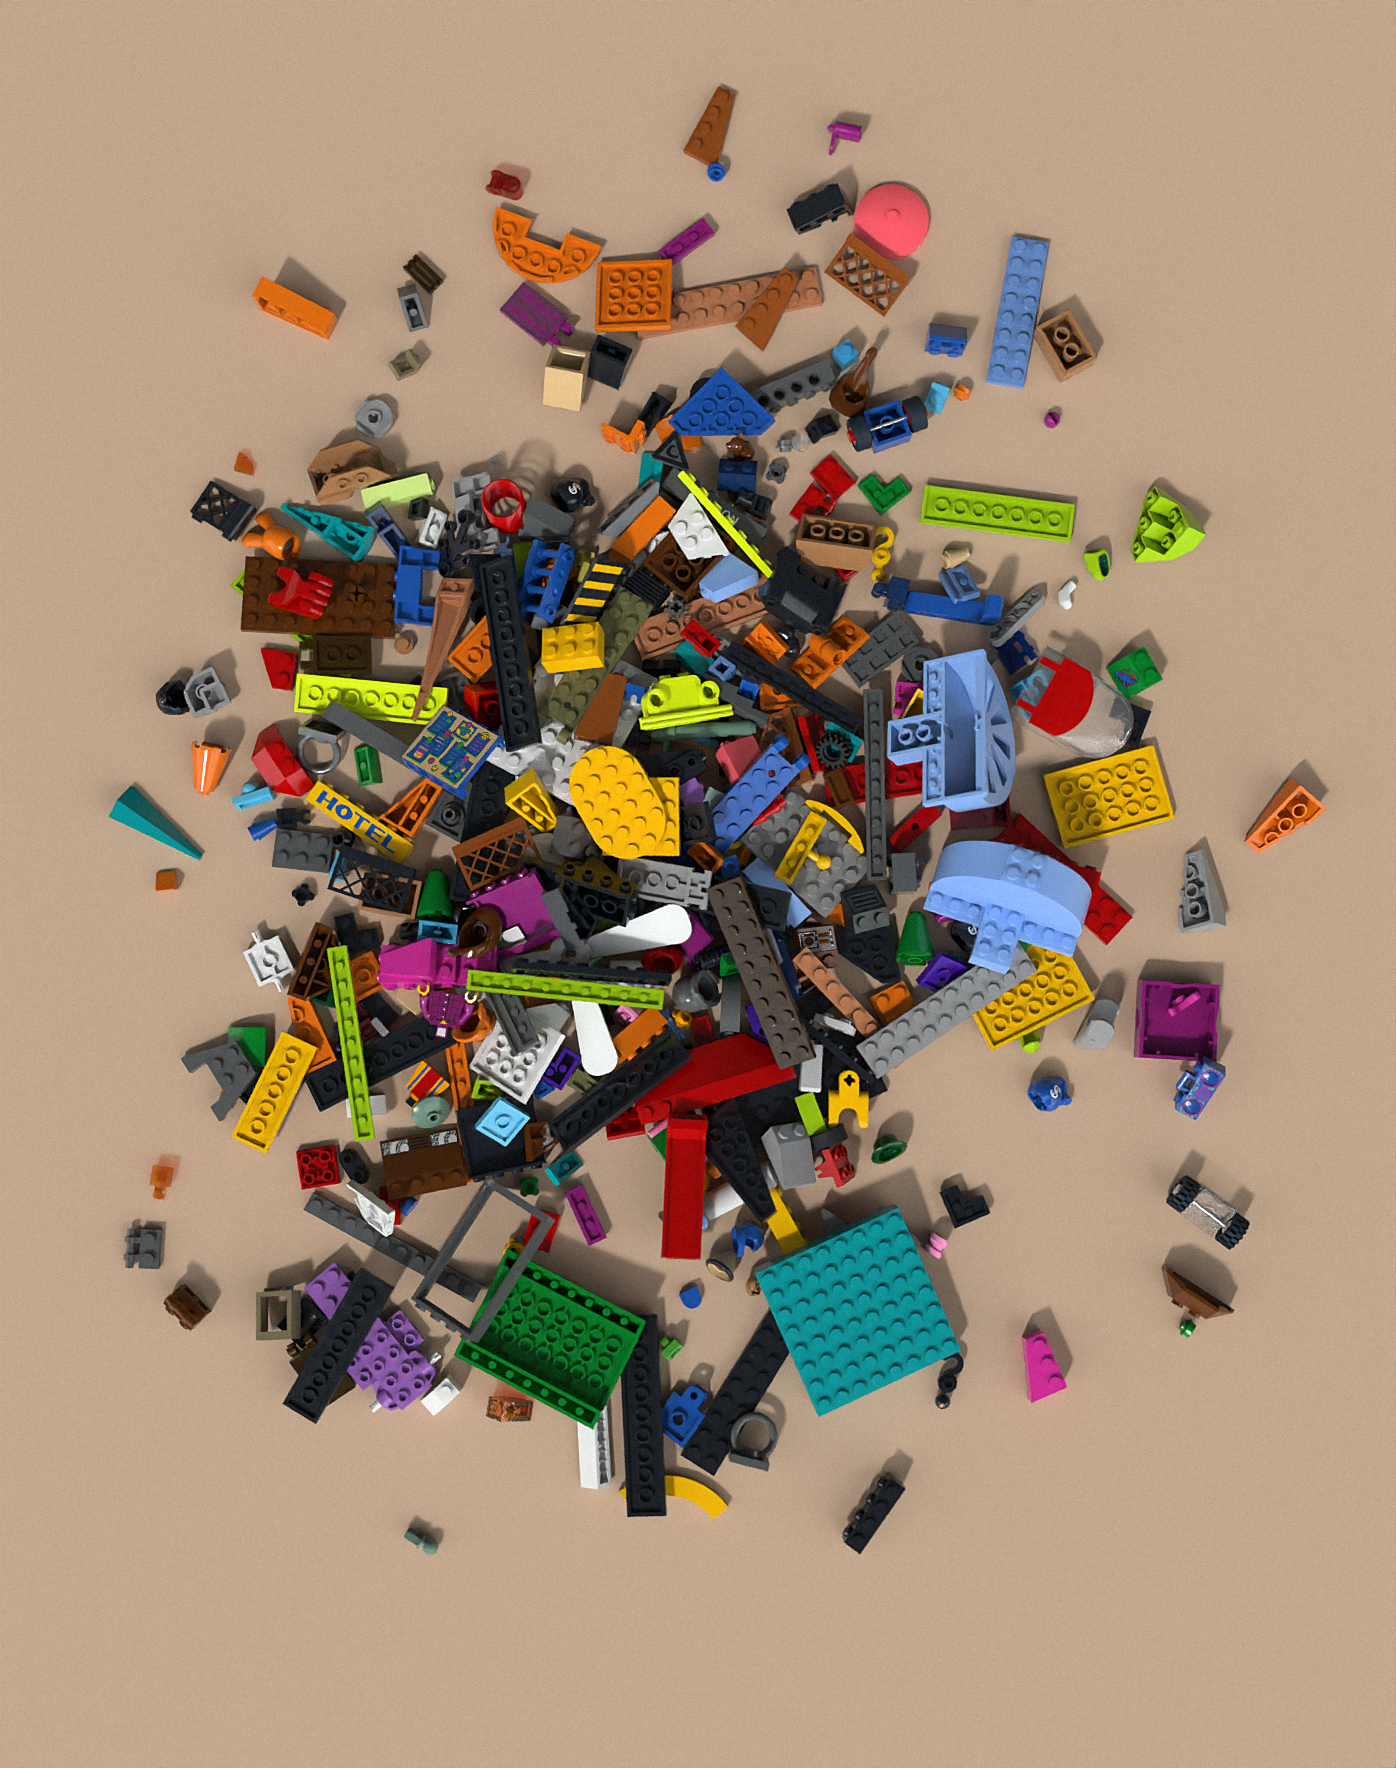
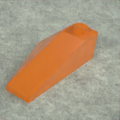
(1286, 813)

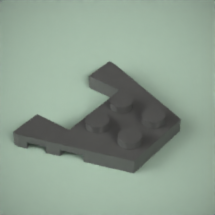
(231, 1069)

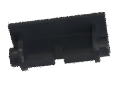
(669, 667)

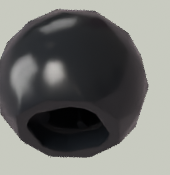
(342, 836)

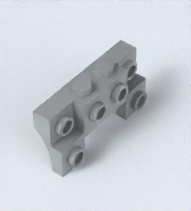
(467, 496)

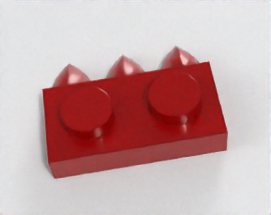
(625, 1126)

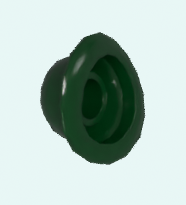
(887, 1148)

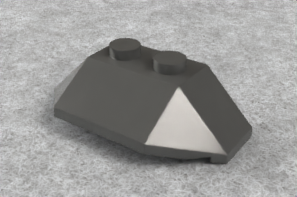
(630, 510)

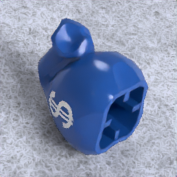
(1049, 1093)

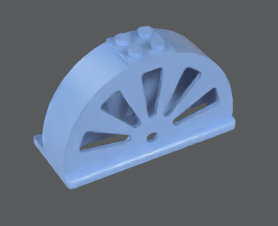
(960, 736)
(1009, 898)

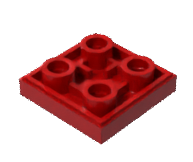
(318, 1167)

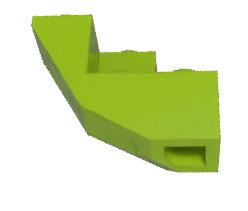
(1164, 529)

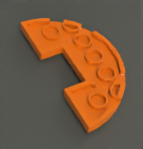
(536, 260)

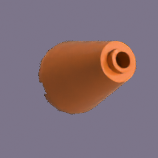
(208, 765)

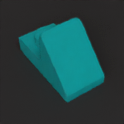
(563, 1168)

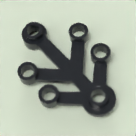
(449, 566)

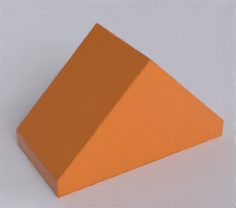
(706, 856)

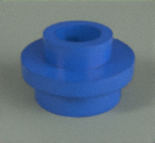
(716, 171)

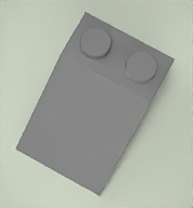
(790, 1154)

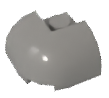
(206, 693)

